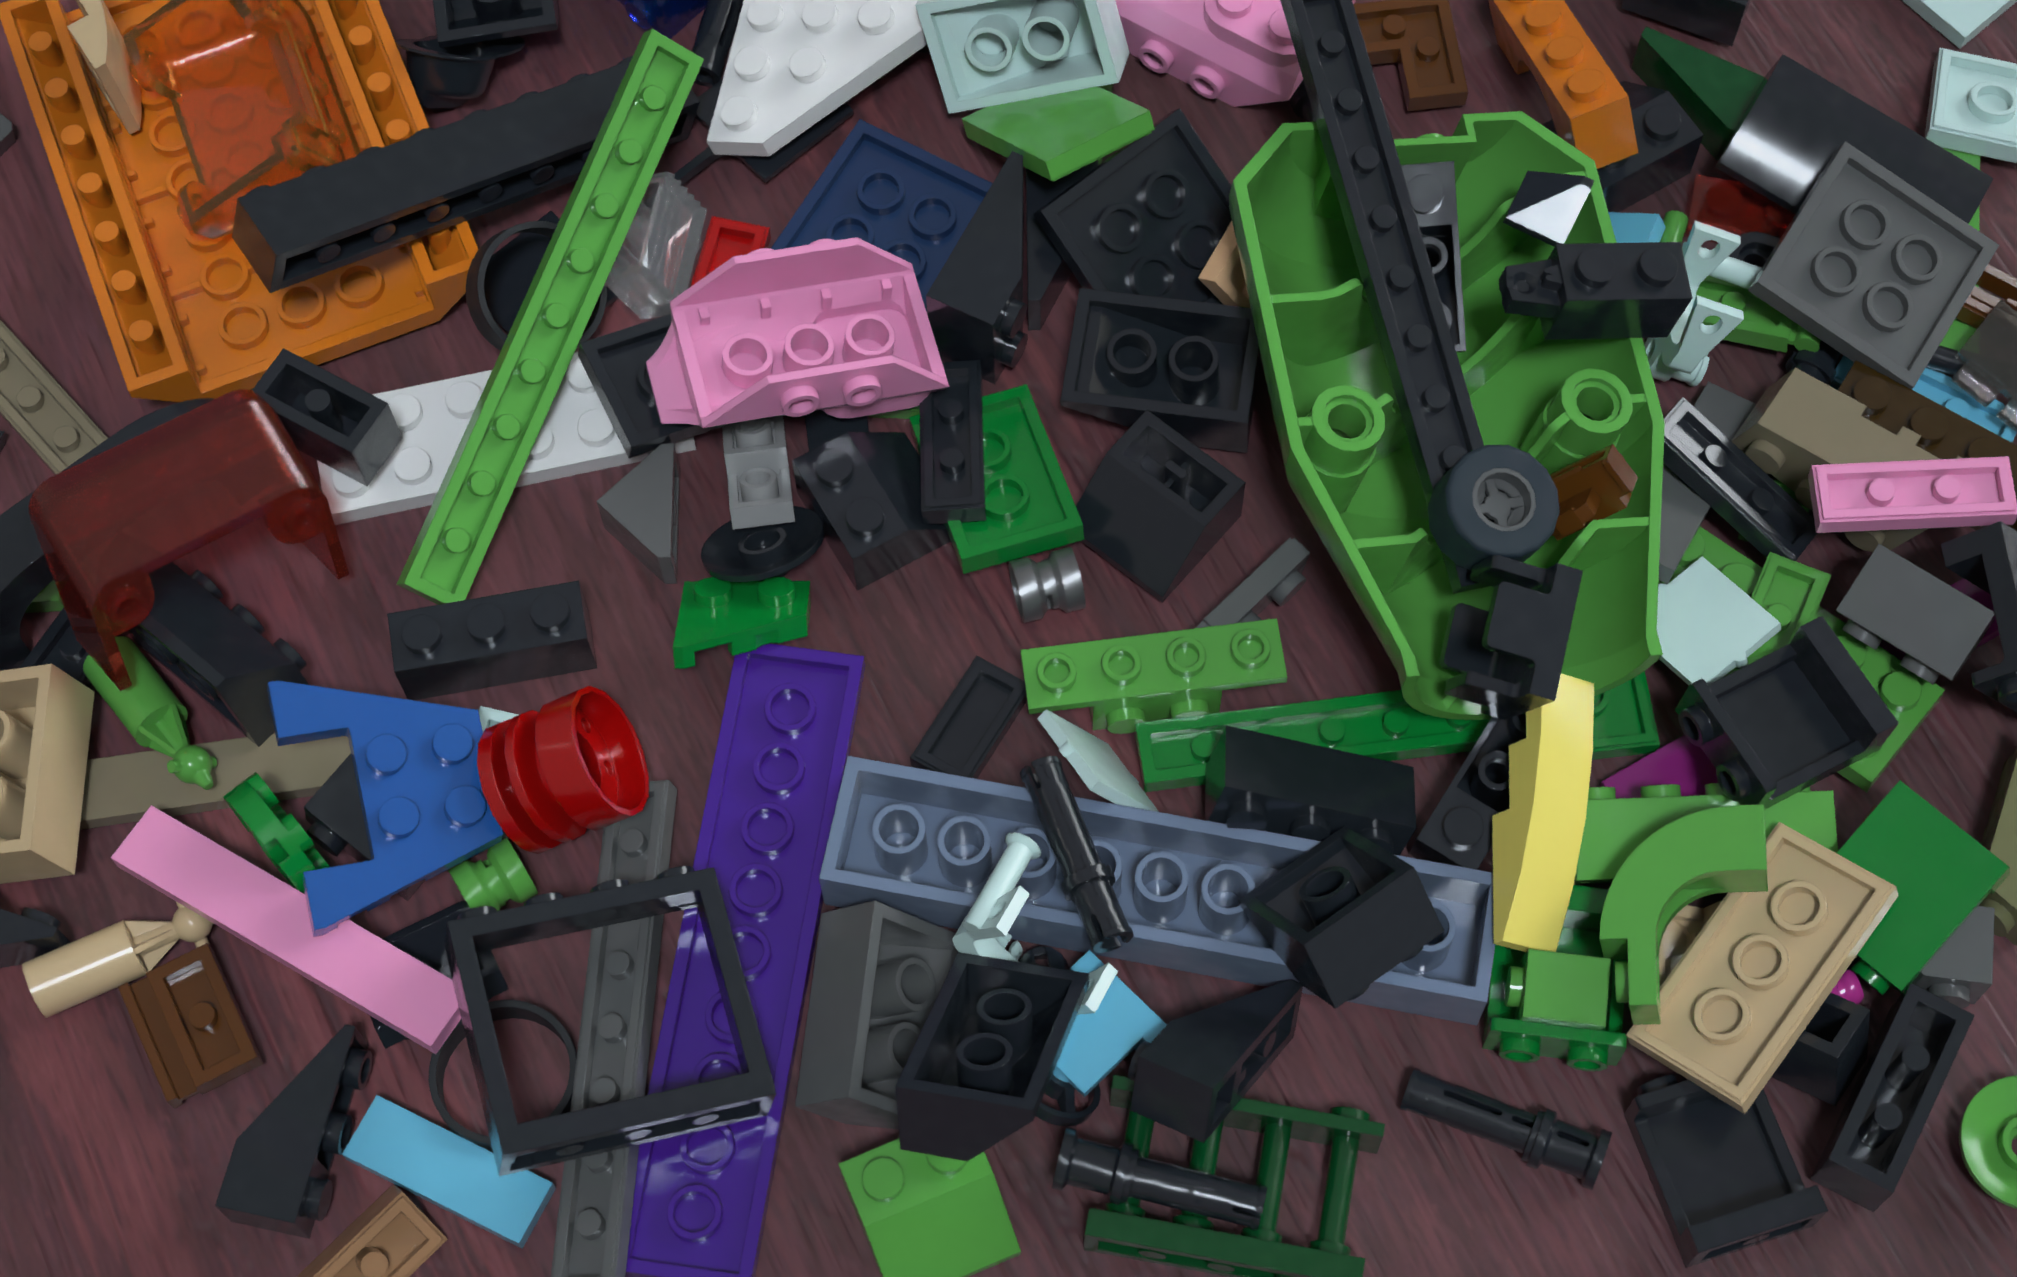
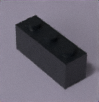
(492, 641)
(1308, 790)
(1892, 1098)

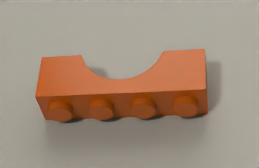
(1574, 79)

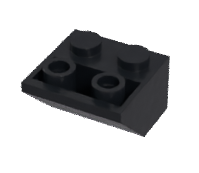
(1158, 505)

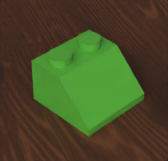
(929, 1212)

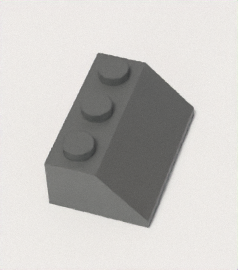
(867, 1008)

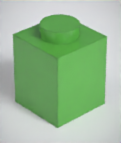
(1559, 989)

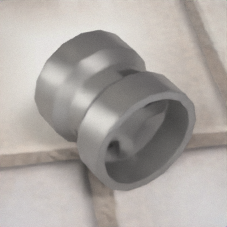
(1047, 584)

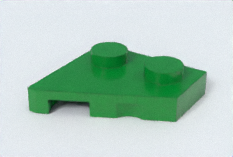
(740, 615)

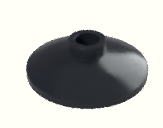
(762, 550)

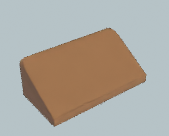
(384, 1241)

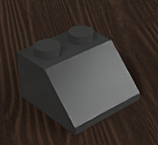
(1915, 614)

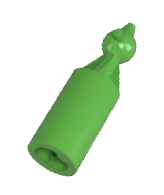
(153, 714)

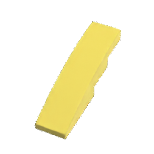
(1543, 829)

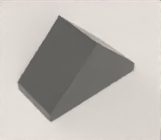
(645, 512)

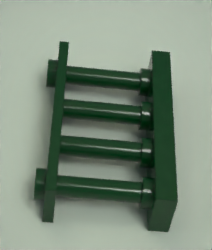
(1190, 1237)

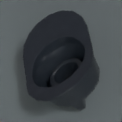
(453, 73)

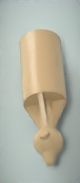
(108, 959)

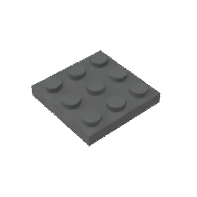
(1874, 267)

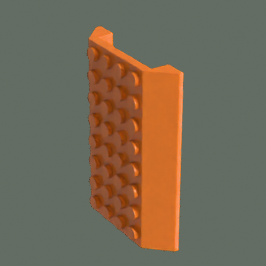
(188, 306)

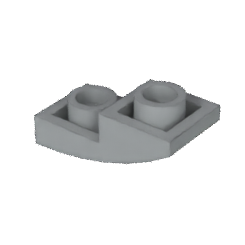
(758, 473)

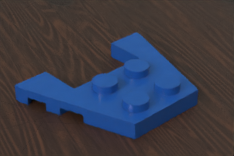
(413, 787)

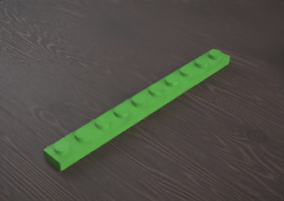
(550, 321)

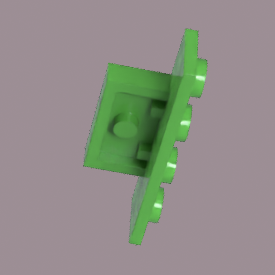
(1153, 673)

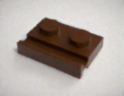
(191, 1025)

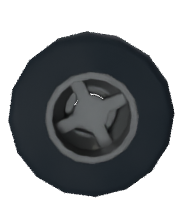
(1506, 488)

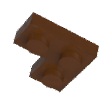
(1424, 45)

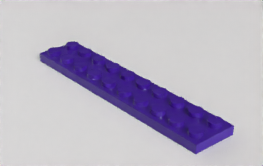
(766, 835)

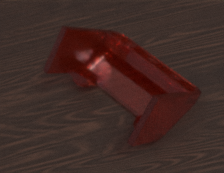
(165, 498)

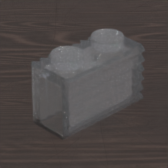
(658, 248)

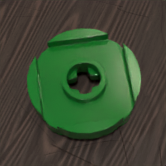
(274, 830)

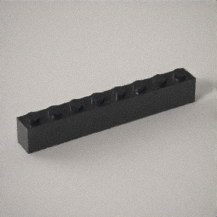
(428, 180)

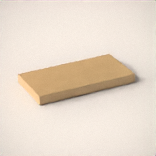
(1764, 968)

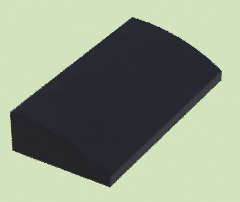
(1804, 119)

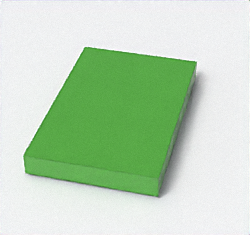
(1061, 129)

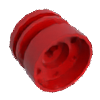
(563, 770)

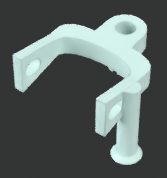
(1687, 347)
(996, 908)

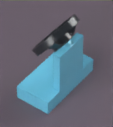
(1096, 1047)

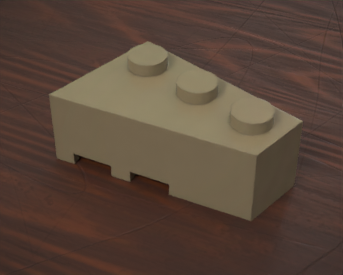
(1811, 424)

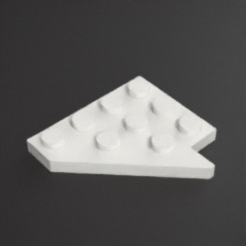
(803, 62)

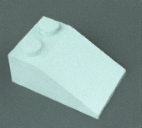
(1021, 48)

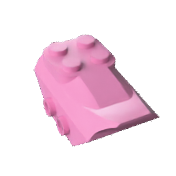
(1216, 46)
(795, 336)

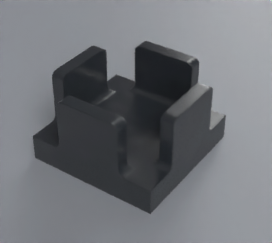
(1518, 647)

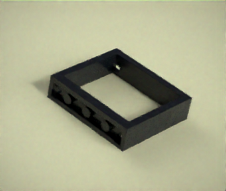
(626, 1121)

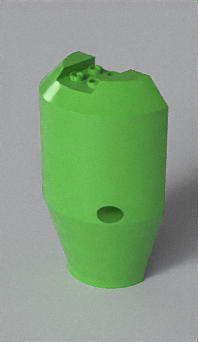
(1546, 397)

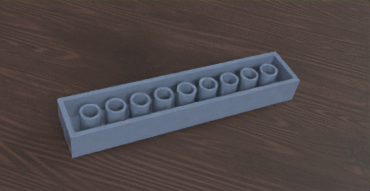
(935, 838)

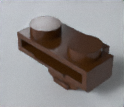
(1592, 490)

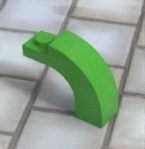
(1670, 869)

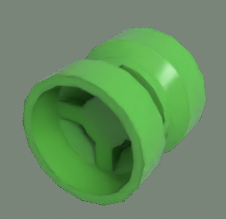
(494, 879)

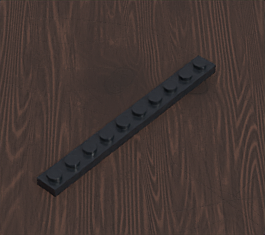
(1386, 243)

